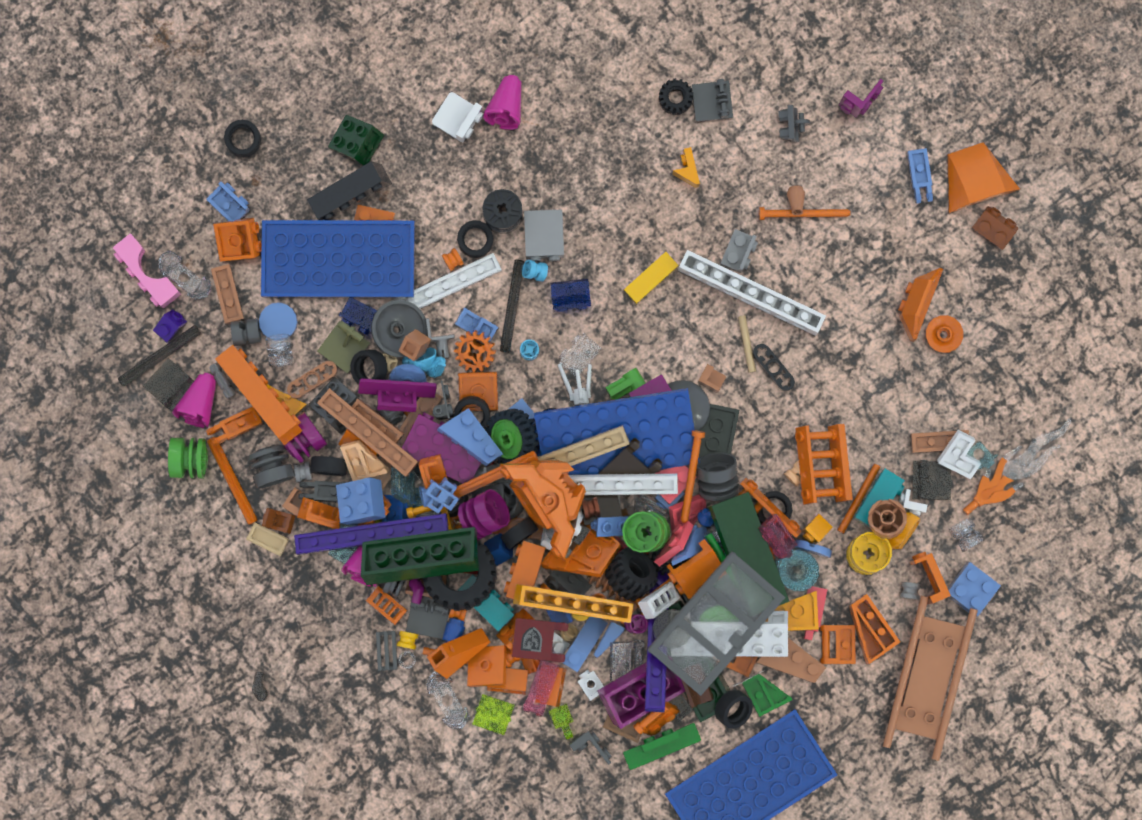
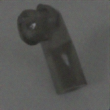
(258, 688)

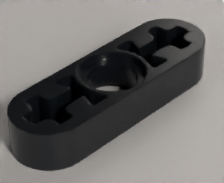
(761, 359)

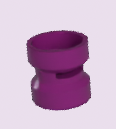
(639, 625)

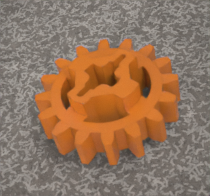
(476, 358)

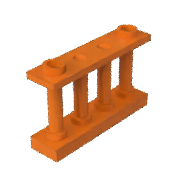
(839, 460)
(751, 487)

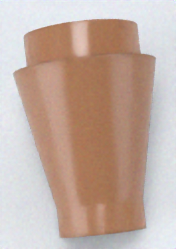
(796, 199)

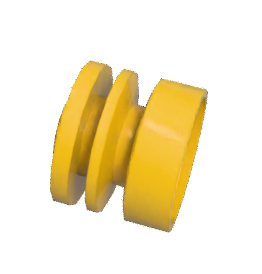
(878, 548)

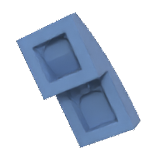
(470, 322)

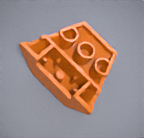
(976, 177)

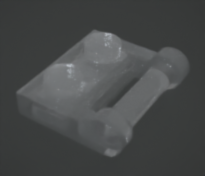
(621, 657)

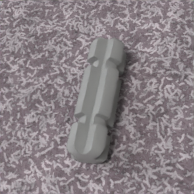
(222, 380)

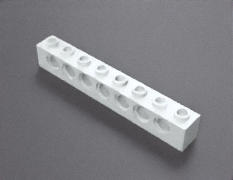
(751, 293)

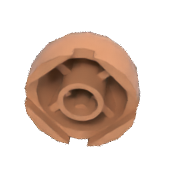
(887, 518)

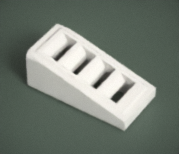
(648, 605)

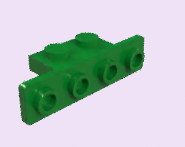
(666, 744)

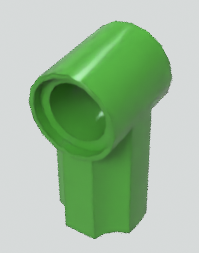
(626, 384)

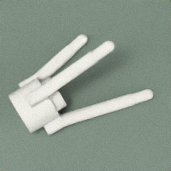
(579, 394)

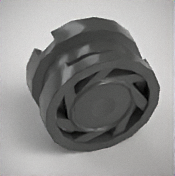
(391, 586)

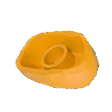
(900, 541)

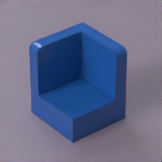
(498, 549)
(557, 616)

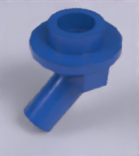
(704, 518)

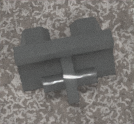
(794, 124)

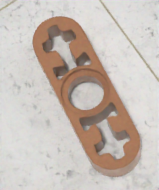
(321, 367)

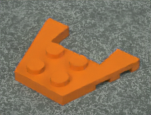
(589, 558)

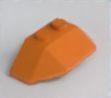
(917, 302)

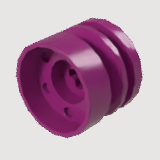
(308, 437)
(484, 512)

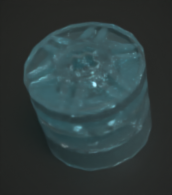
(808, 570)

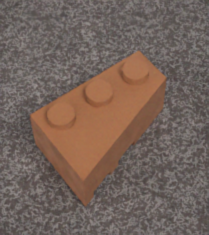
(796, 664)

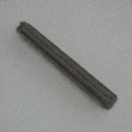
(512, 306)
(159, 355)

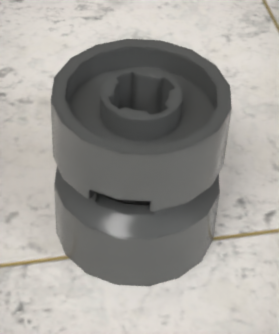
(245, 332)

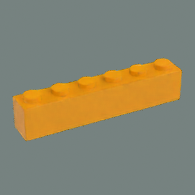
(573, 603)

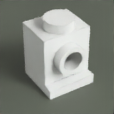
(584, 678)

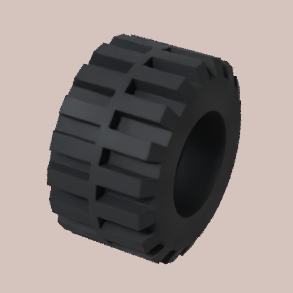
(631, 574)

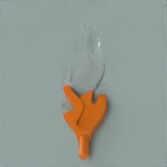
(1007, 471)

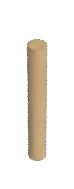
(747, 344)

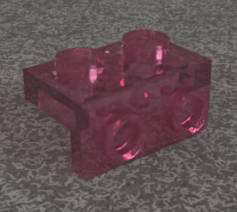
(777, 537)

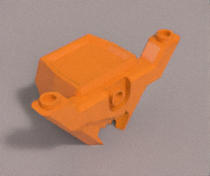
(548, 497)

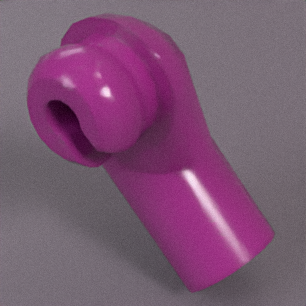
(417, 589)

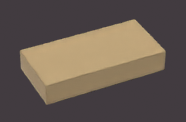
(267, 539)

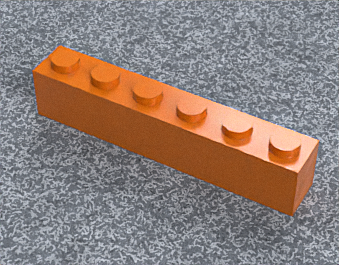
(258, 394)

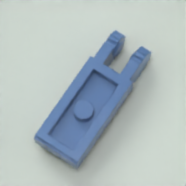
(920, 173)

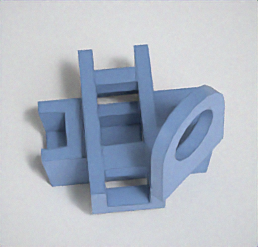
(428, 495)

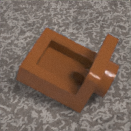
(278, 520)

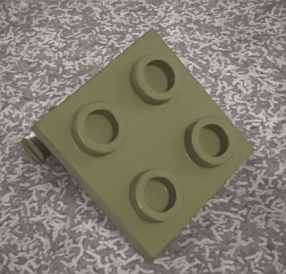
(343, 345)

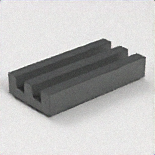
(394, 650)

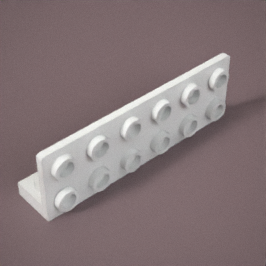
(769, 639)

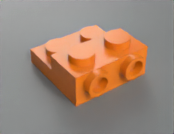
(237, 239)

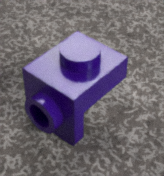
(169, 325)

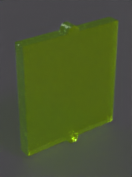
(493, 714)

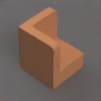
(414, 345)
(711, 378)
(293, 502)

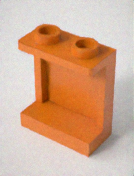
(695, 571)
(934, 576)

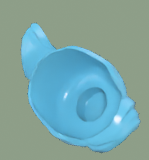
(429, 363)

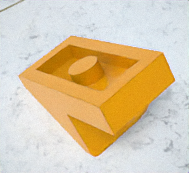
(689, 173)

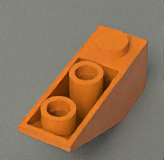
(457, 652)

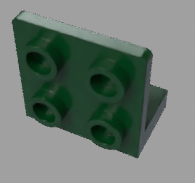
(356, 140)

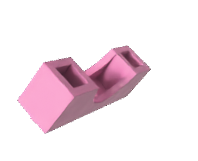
(131, 252)

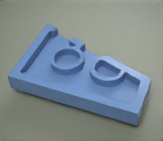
(470, 434)

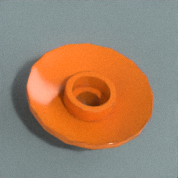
(948, 325)

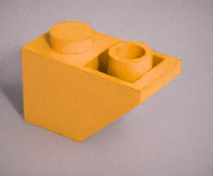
(816, 529)

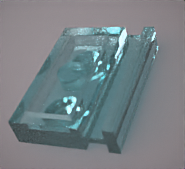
(403, 487)

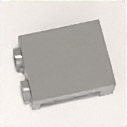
(544, 235)

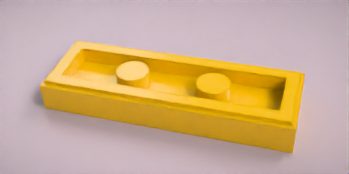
(651, 277)

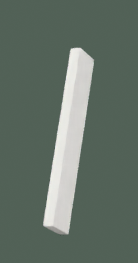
(454, 281)
(628, 484)

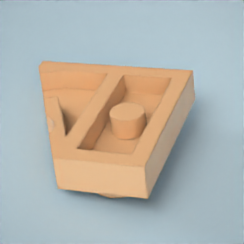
(361, 461)

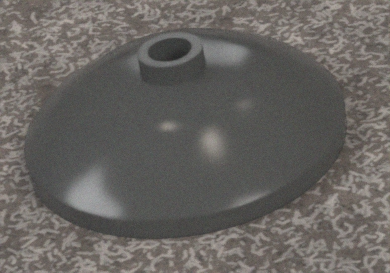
(399, 314)
(698, 399)

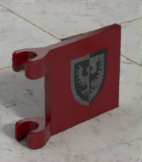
(535, 639)

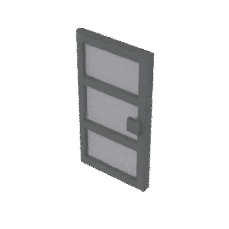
(716, 623)

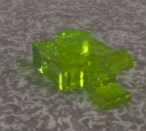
(562, 718)

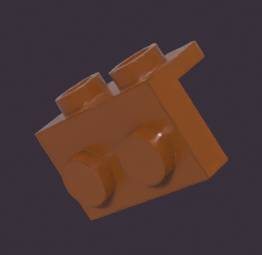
(995, 227)

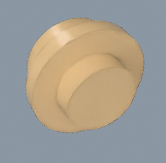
(570, 635)

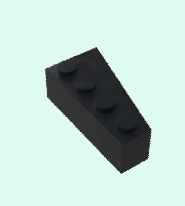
(349, 191)

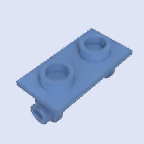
(608, 526)

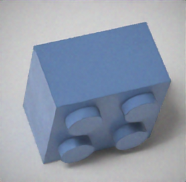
(360, 501)
(972, 588)

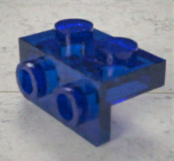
(570, 295)
(358, 315)

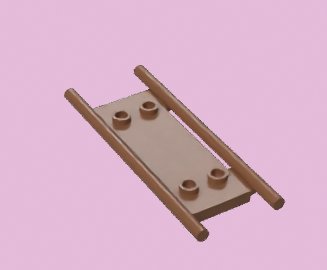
(929, 677)

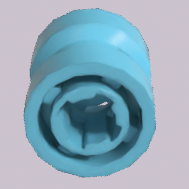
(535, 270)
(530, 347)

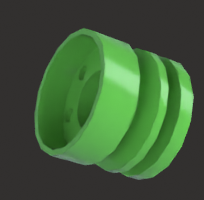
(187, 458)
(637, 537)

